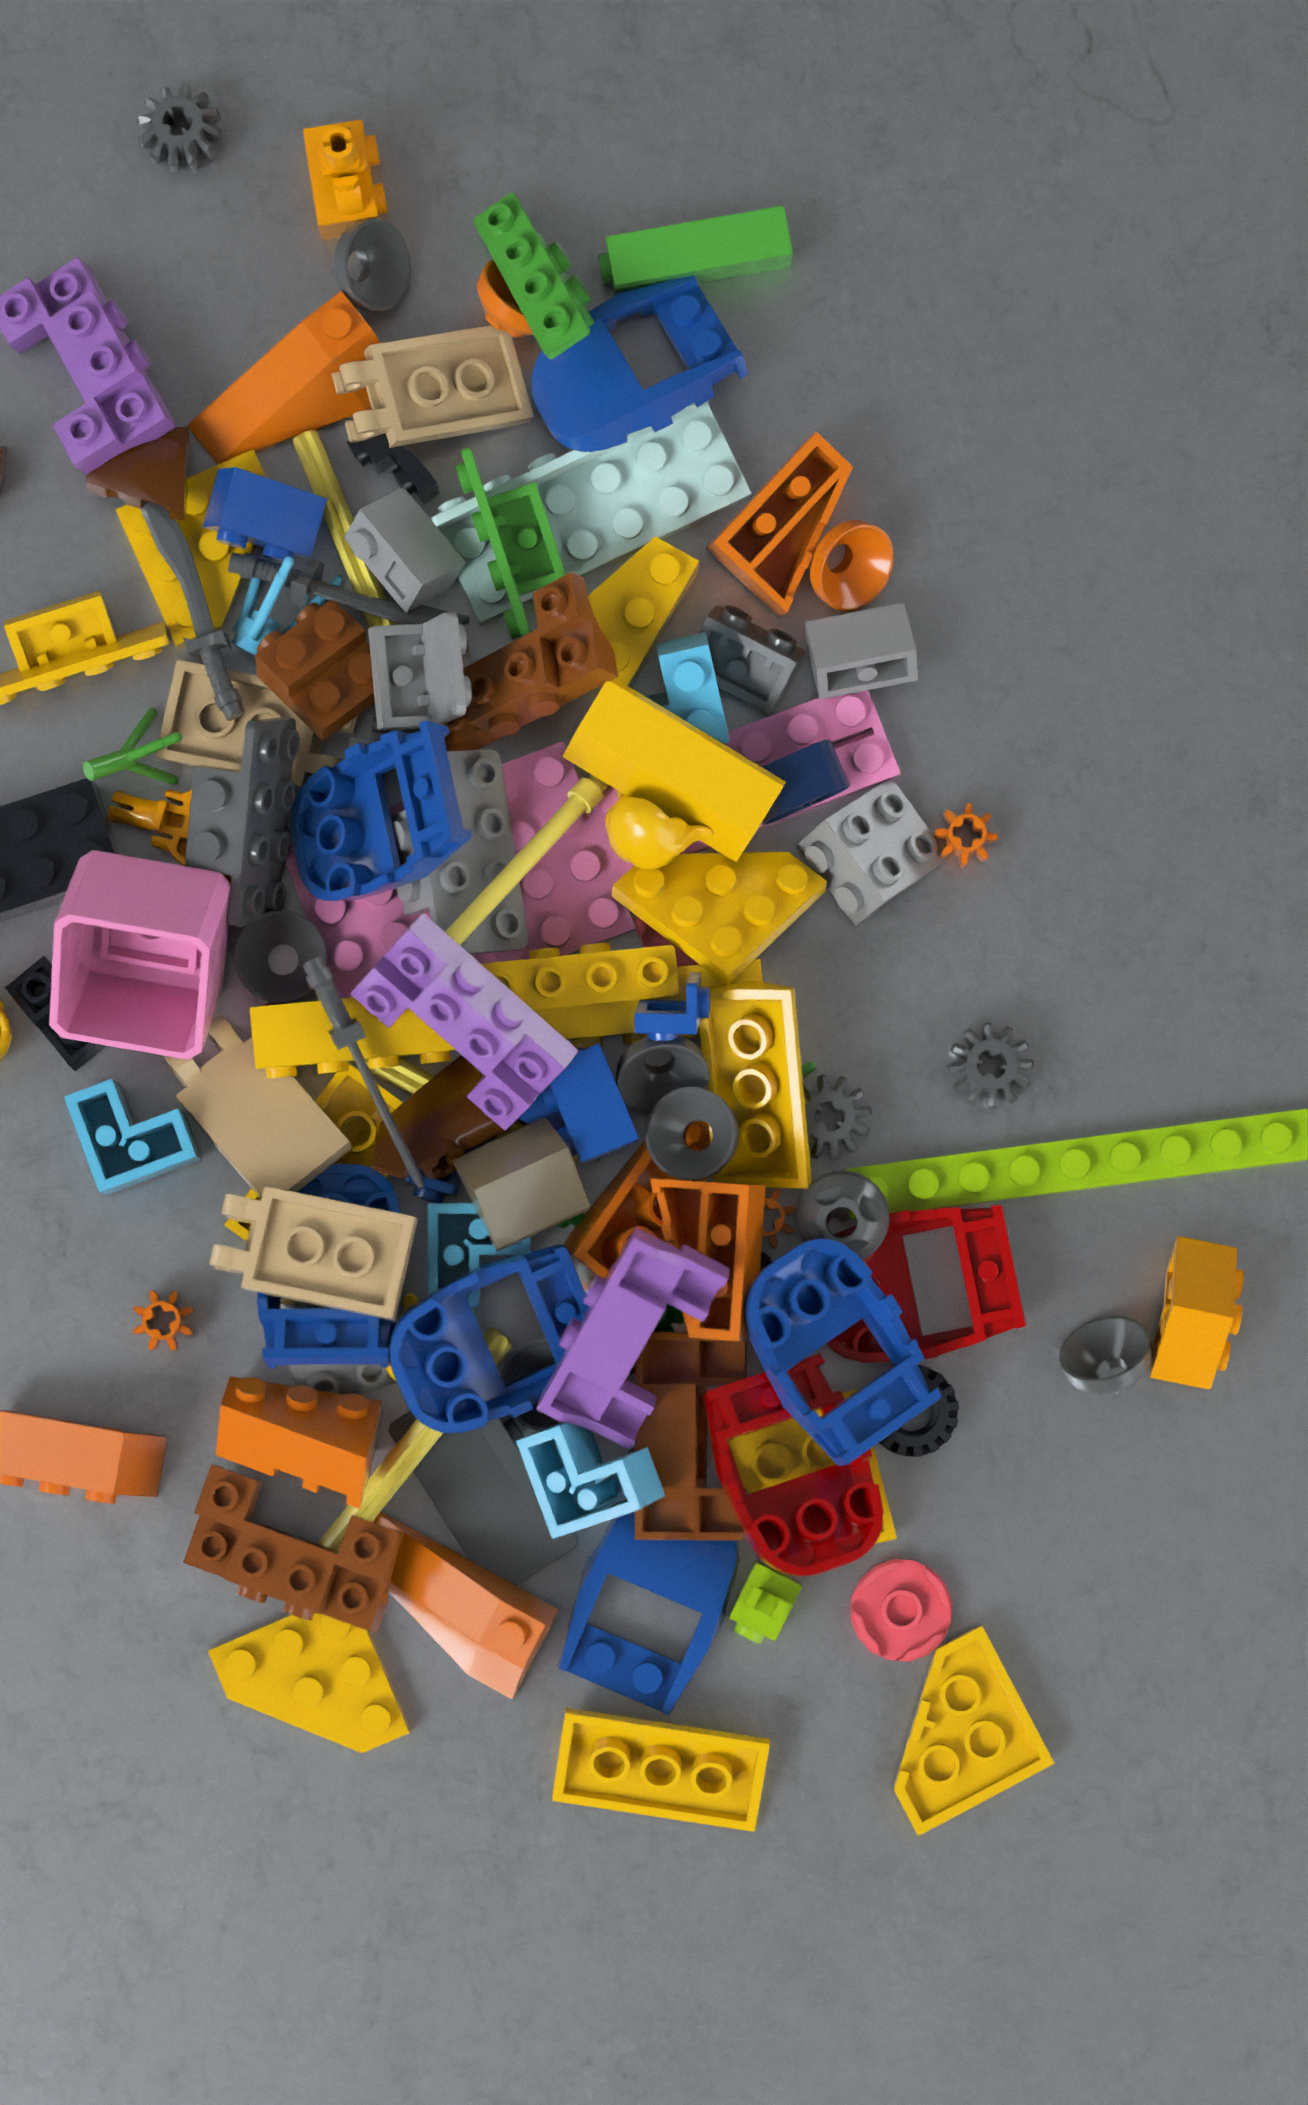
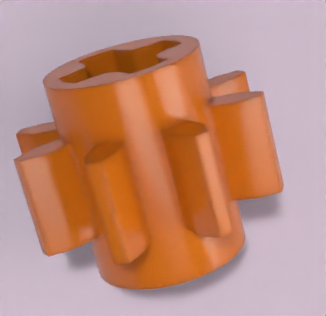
(954, 843)
(771, 1204)
(176, 1327)

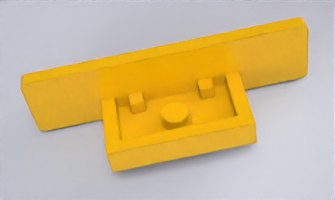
(68, 641)
(591, 976)

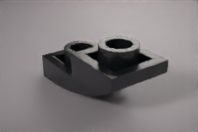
(409, 471)
(33, 995)

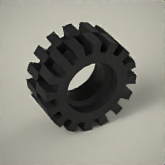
(939, 1427)

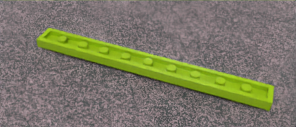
(1091, 1162)

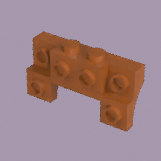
(537, 670)
(676, 1436)
(274, 1563)

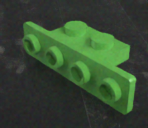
(536, 276)
(519, 538)

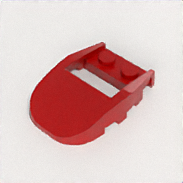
(986, 1271)
(808, 1520)

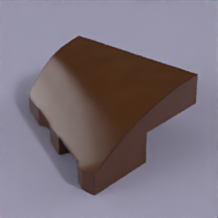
(148, 474)

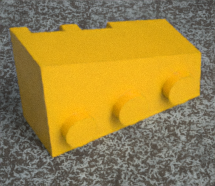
(640, 603)

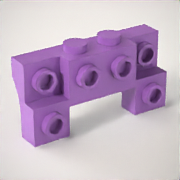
(105, 366)
(472, 1014)
(621, 1316)

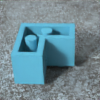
(691, 685)
(123, 1151)
(456, 1244)
(578, 1486)

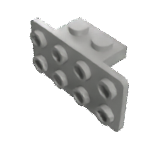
(474, 865)

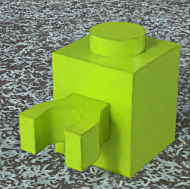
(763, 1603)

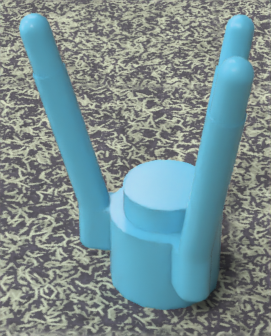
(255, 625)

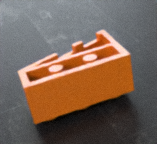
(780, 526)
(725, 1226)
(301, 1432)
(79, 1456)

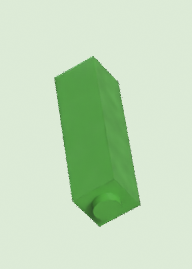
(703, 248)

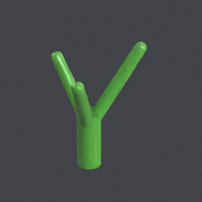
(127, 755)

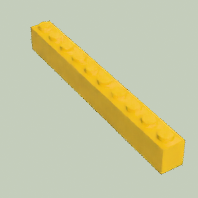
(299, 1033)

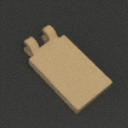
(437, 387)
(218, 742)
(258, 1124)
(320, 1251)

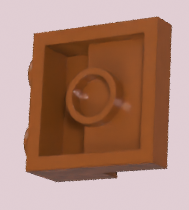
(319, 667)

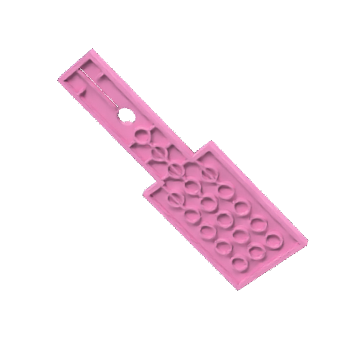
(571, 885)

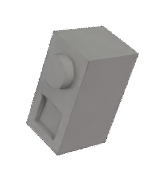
(404, 549)
(861, 650)

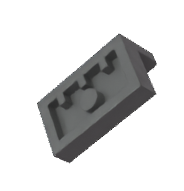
(748, 658)

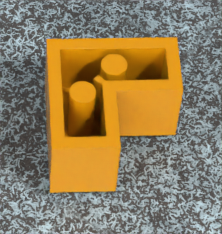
(1197, 1313)

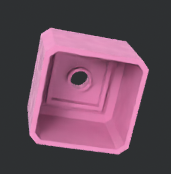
(139, 954)

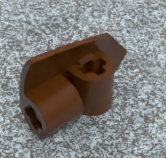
(436, 1125)

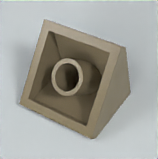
(522, 1183)

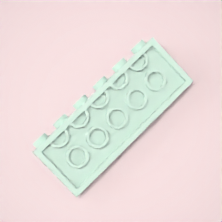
(607, 501)

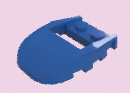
(591, 391)
(345, 824)
(805, 1304)
(332, 1334)
(444, 1356)
(680, 1570)

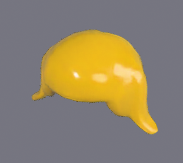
(646, 835)

